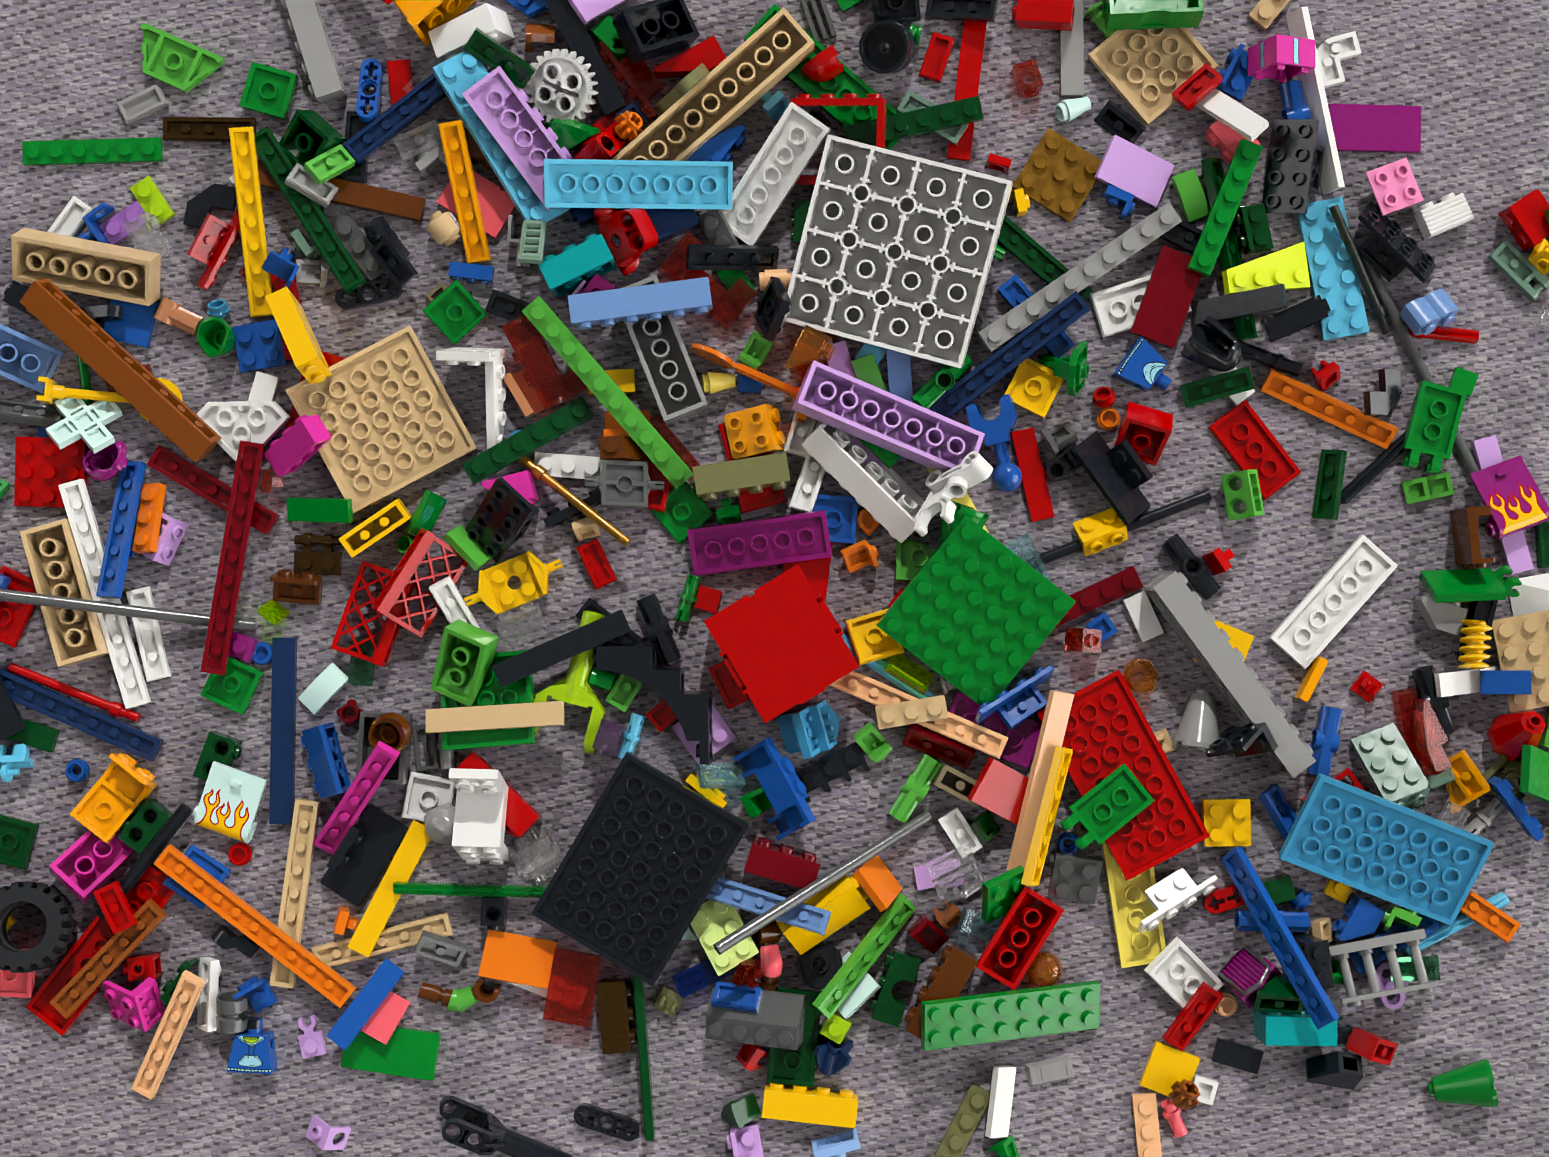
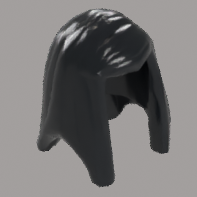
(1213, 346)

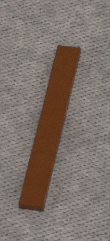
(364, 197)

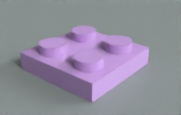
(721, 735)

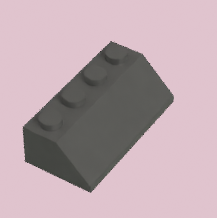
(775, 1025)

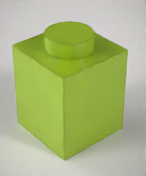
(835, 1027)

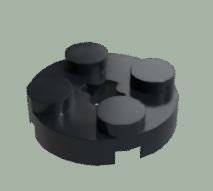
(806, 962)

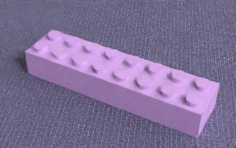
(884, 419)

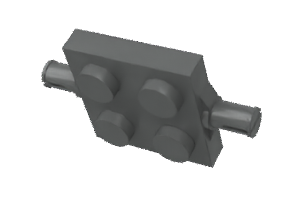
(624, 484)

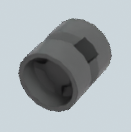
(232, 1013)

